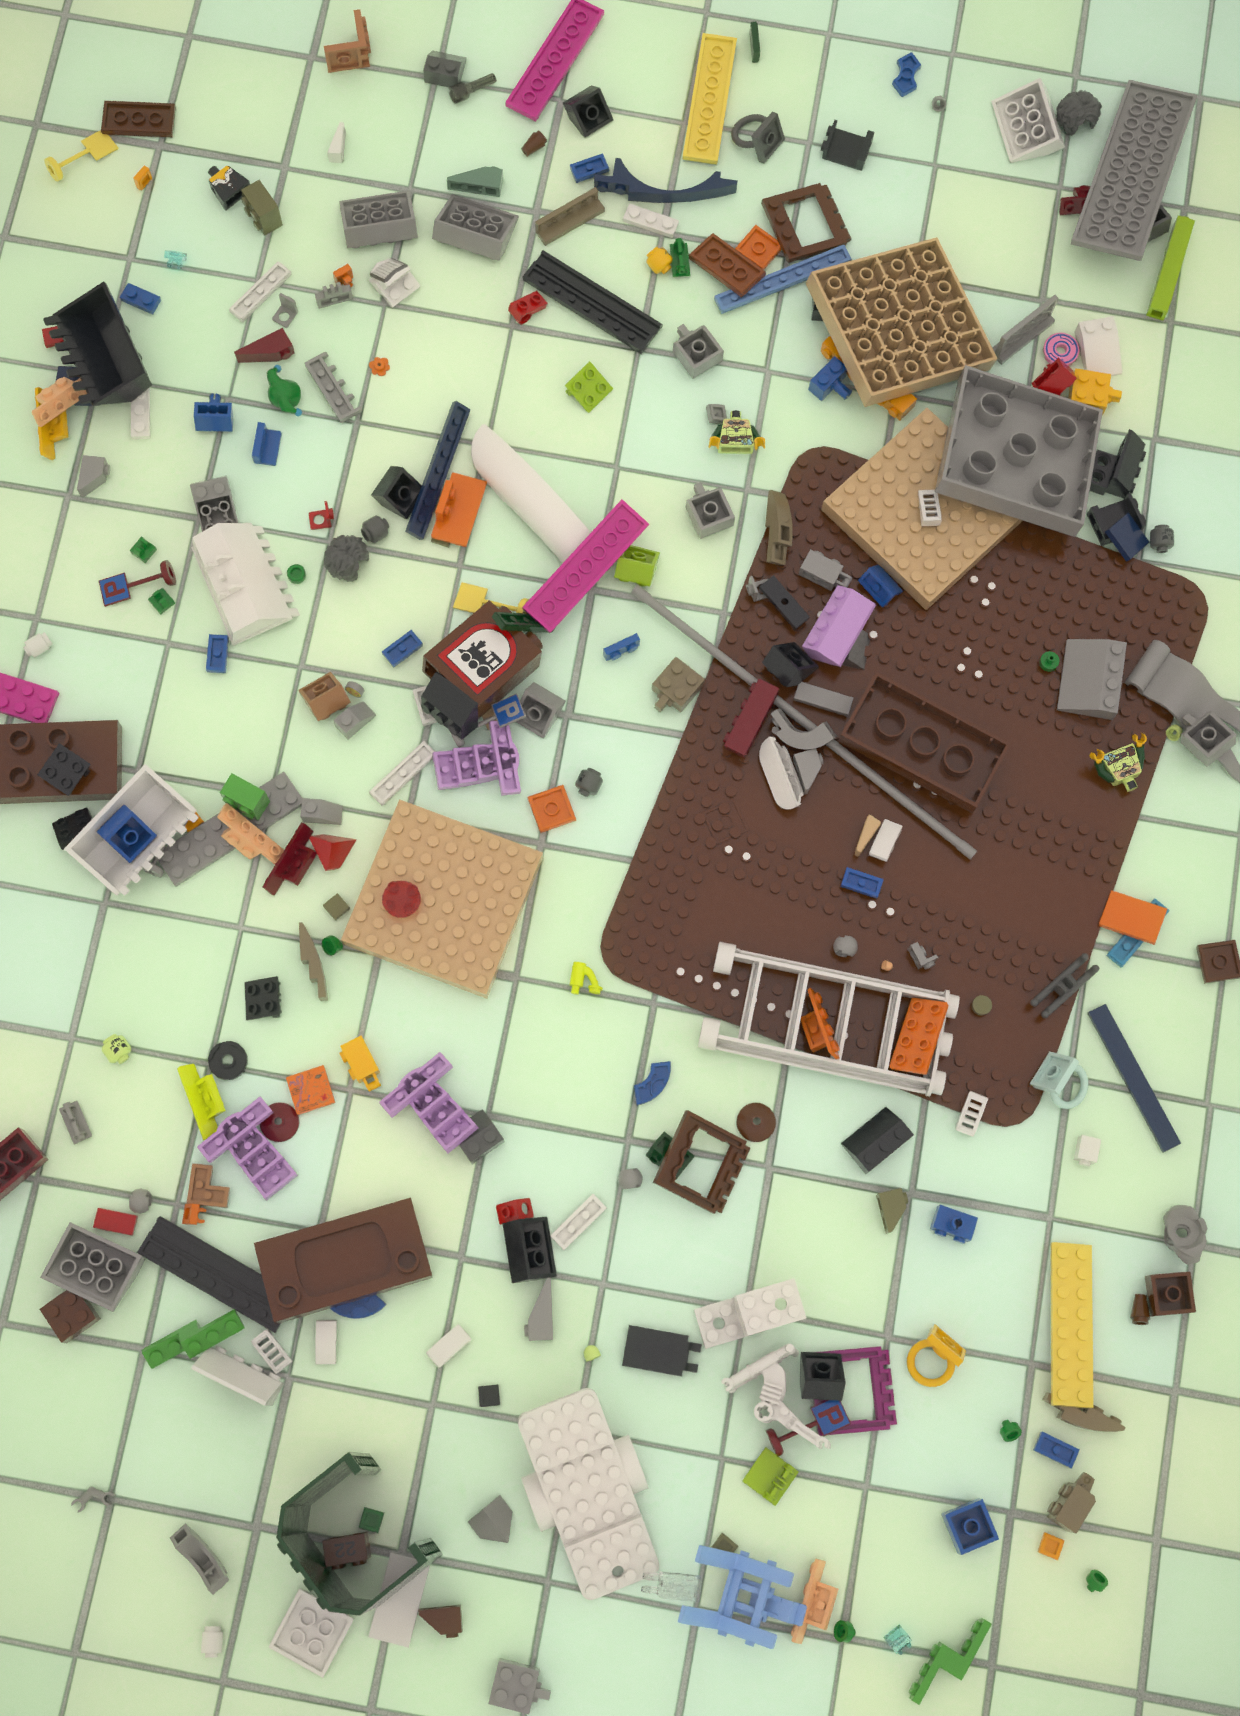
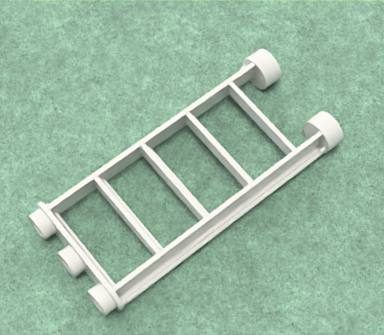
(709, 1038)

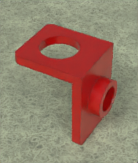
(327, 514)
(513, 1210)

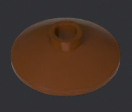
(754, 1132)

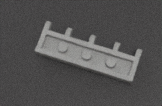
(332, 388)

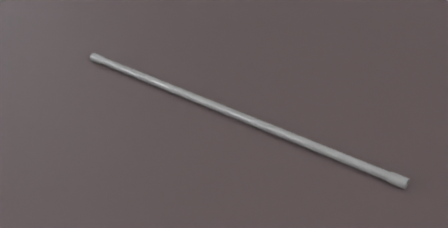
(960, 844)

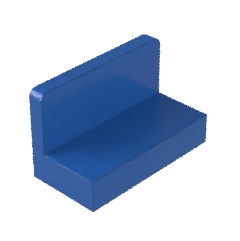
(266, 445)
(879, 585)

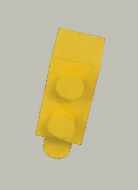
(361, 1062)

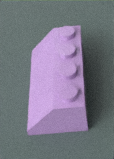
(838, 626)

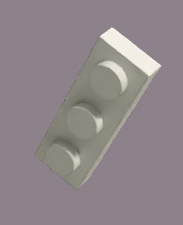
(650, 220)
(141, 417)
(578, 1222)

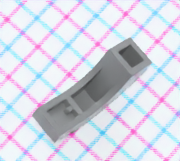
(802, 739)
(201, 1557)

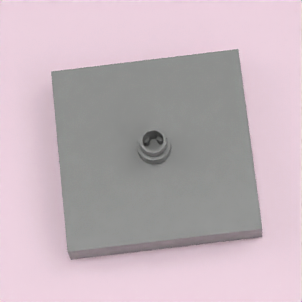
(1019, 451)

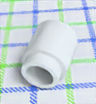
(37, 645)
(212, 1641)

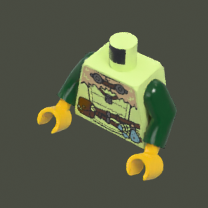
(736, 436)
(1121, 764)

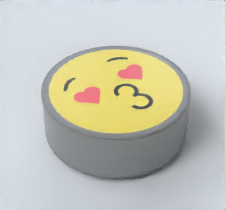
(354, 689)

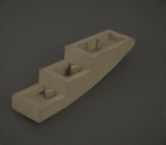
(310, 956)

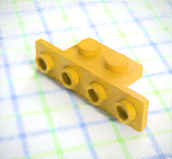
(51, 432)

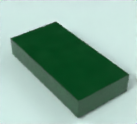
(754, 42)

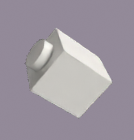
(1087, 1150)

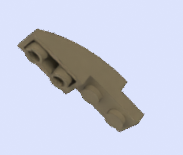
(780, 524)
(1087, 1419)

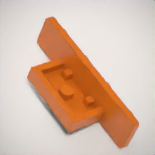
(816, 1027)

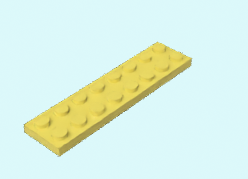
(709, 98)
(1071, 1325)

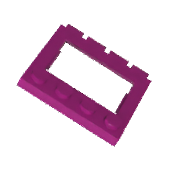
(882, 1398)

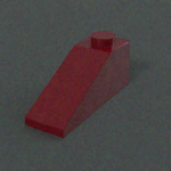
(269, 348)

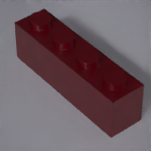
(751, 718)

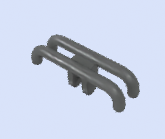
(1064, 985)

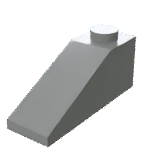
(540, 1320)

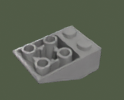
(213, 502)

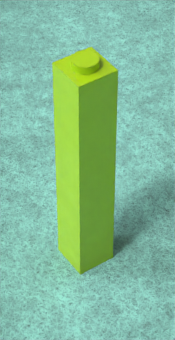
(1170, 267)

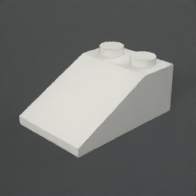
(1099, 345)

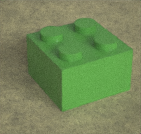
(244, 797)

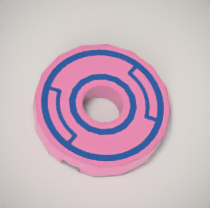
(1061, 340)

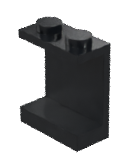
(846, 147)
(1105, 517)

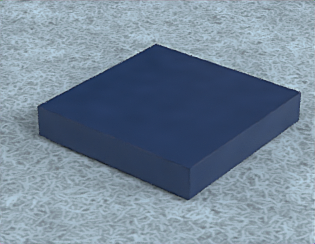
(1127, 537)

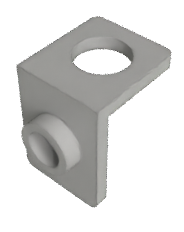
(288, 306)
(752, 589)

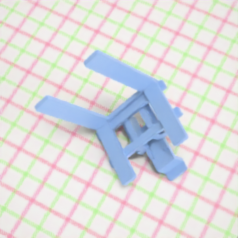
(761, 1603)

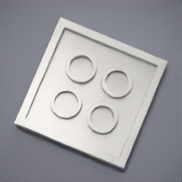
(310, 1633)

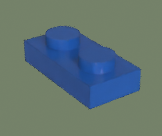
(589, 167)
(140, 298)
(402, 648)
(615, 650)
(217, 653)
(861, 882)
(1056, 1449)

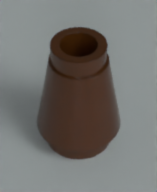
(534, 143)
(1140, 1311)

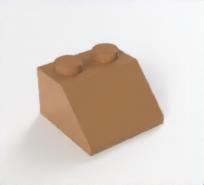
(324, 696)

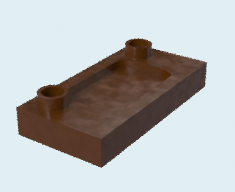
(342, 1260)

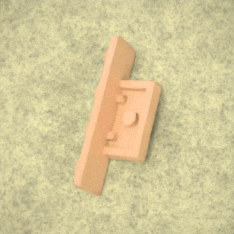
(55, 400)
(246, 836)
(819, 1602)

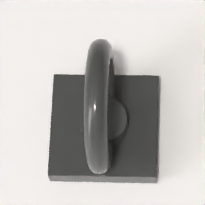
(764, 139)

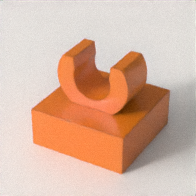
(343, 275)
(190, 1214)

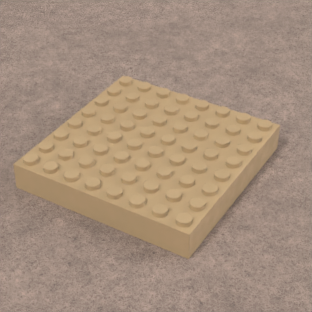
(900, 321)
(883, 514)
(469, 898)

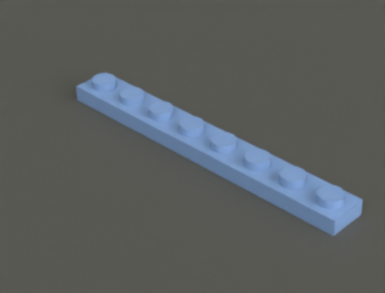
(782, 279)

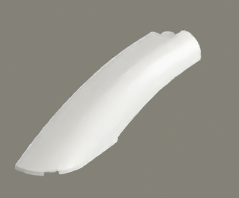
(527, 493)

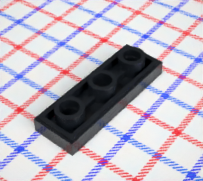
(776, 594)

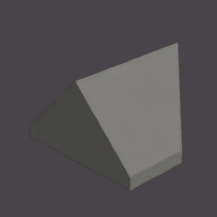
(493, 1521)

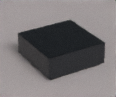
(489, 1395)

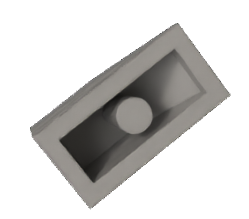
(92, 474)
(353, 719)
(807, 767)
(321, 811)

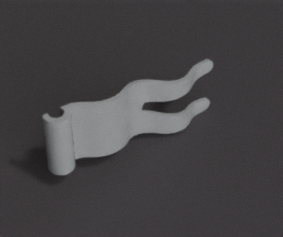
(1181, 691)

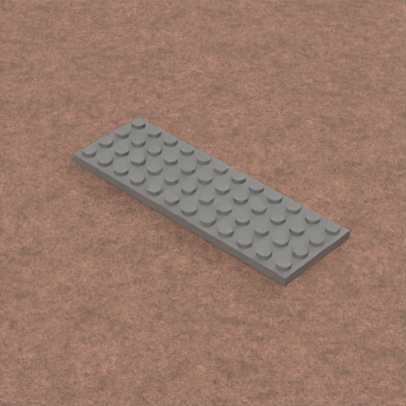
(1134, 170)

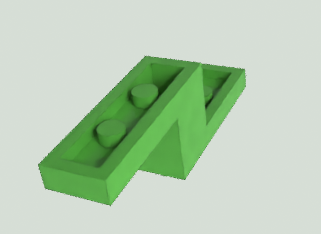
(193, 1339)
(949, 1660)

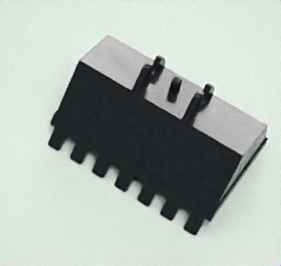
(99, 349)

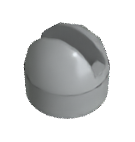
(942, 103)

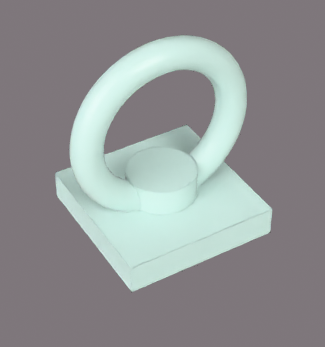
(1054, 1075)

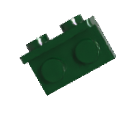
(659, 1149)

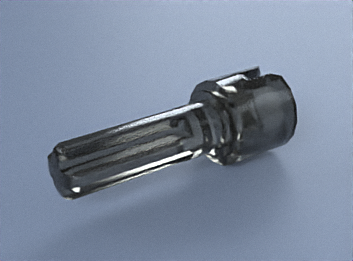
(462, 91)

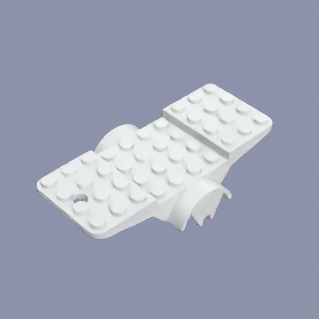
(588, 1491)

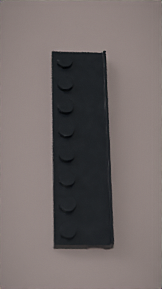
(592, 302)
(208, 1270)

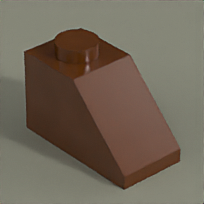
(444, 1619)

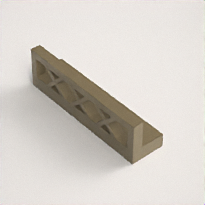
(569, 216)

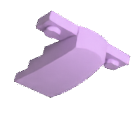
(481, 763)
(431, 1103)
(250, 1149)

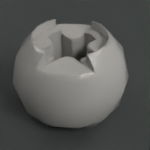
(845, 946)
(630, 1178)
(140, 1201)

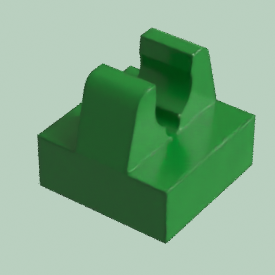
(143, 549)
(161, 601)

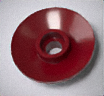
(286, 1129)

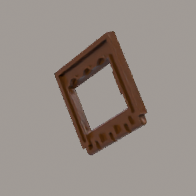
(785, 232)
(675, 1157)

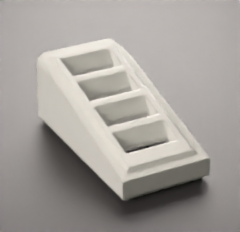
(337, 146)
(929, 520)
(963, 1128)
(255, 1342)

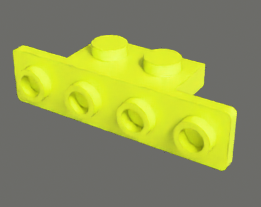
(203, 1098)

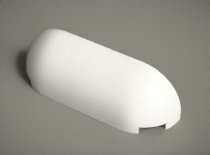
(780, 774)

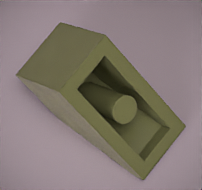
(892, 1206)

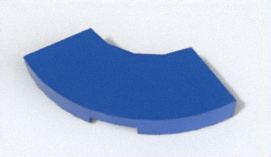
(654, 1083)
(360, 1308)

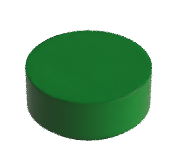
(296, 574)

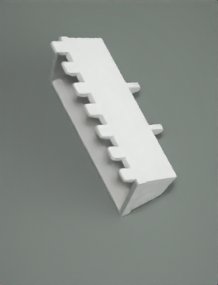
(242, 579)

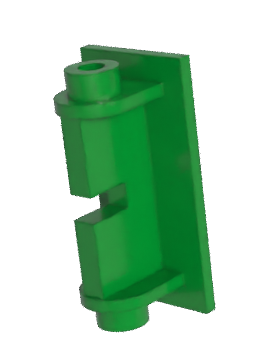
(680, 257)

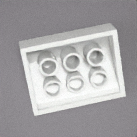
(1028, 122)
(239, 1376)

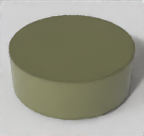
(981, 1005)

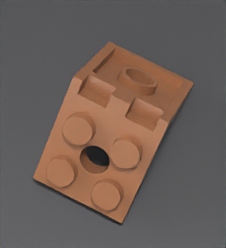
(350, 54)

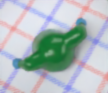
(283, 392)

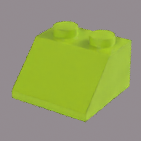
(637, 566)

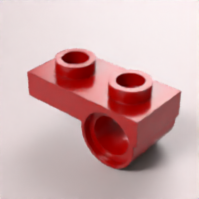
(526, 306)

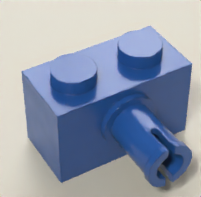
(830, 379)
(213, 415)
(953, 1223)

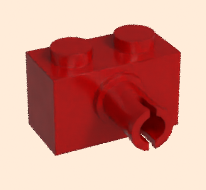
(1055, 377)

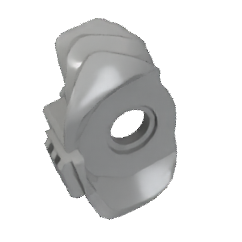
(1190, 1247)

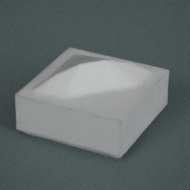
(716, 413)

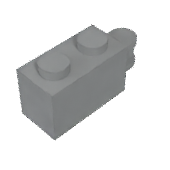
(823, 571)

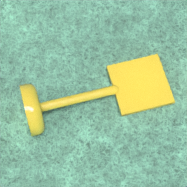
(97, 145)
(472, 598)

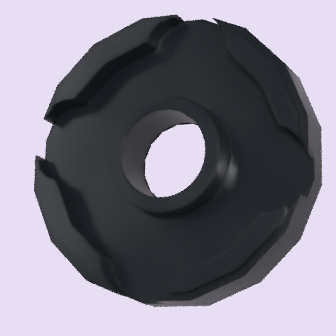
(230, 1072)

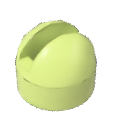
(1169, 732)
(591, 1352)

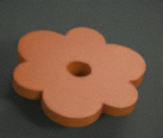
(380, 370)

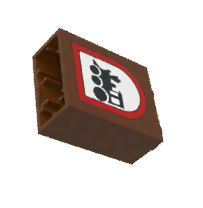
(484, 658)

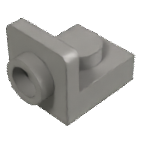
(918, 955)

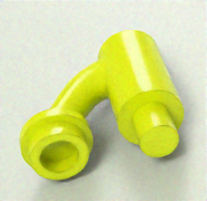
(578, 973)

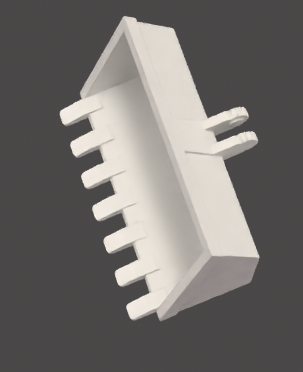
(156, 806)

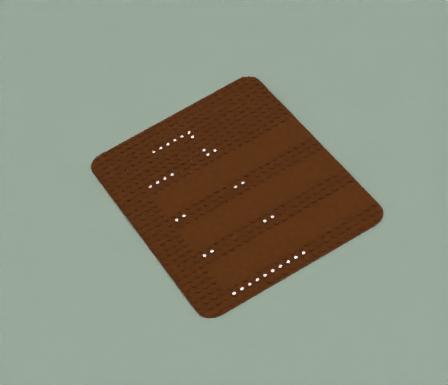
(1042, 833)

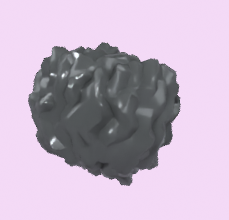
(1077, 108)
(343, 557)

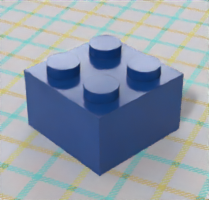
(126, 833)
(970, 1526)

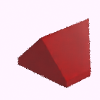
(332, 849)

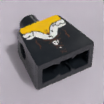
(227, 185)

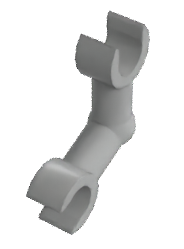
(93, 1492)

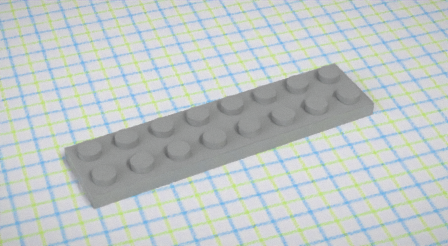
(204, 843)

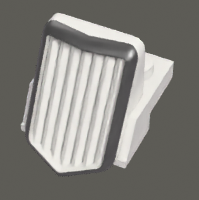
(393, 280)

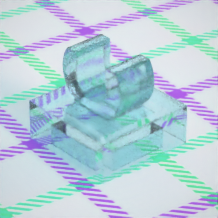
(175, 256)
(898, 1639)

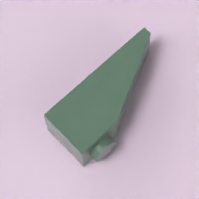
(478, 181)

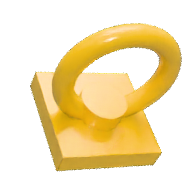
(945, 1348)

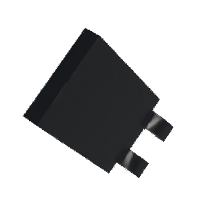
(659, 1351)

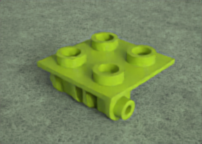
(588, 387)
(770, 1476)

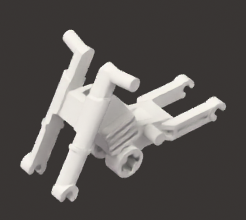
(774, 1393)

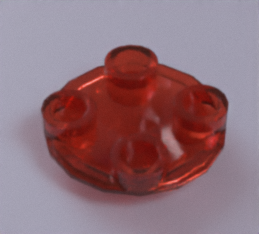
(401, 898)

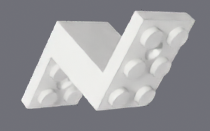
(750, 1313)

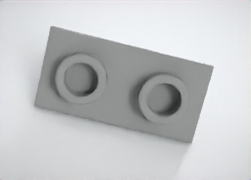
(75, 1122)

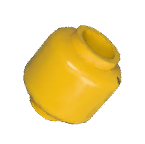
(659, 260)

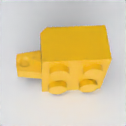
(1093, 389)

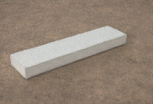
(260, 291)
(402, 773)

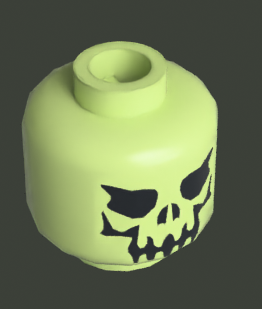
(116, 1049)

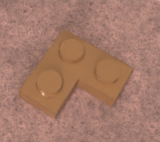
(202, 1192)

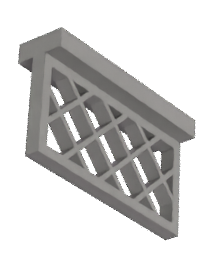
(1025, 330)

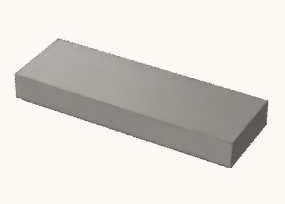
(823, 699)

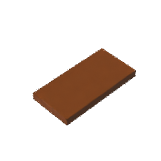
(727, 265)

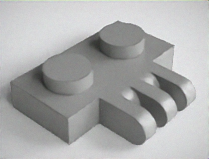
(333, 295)

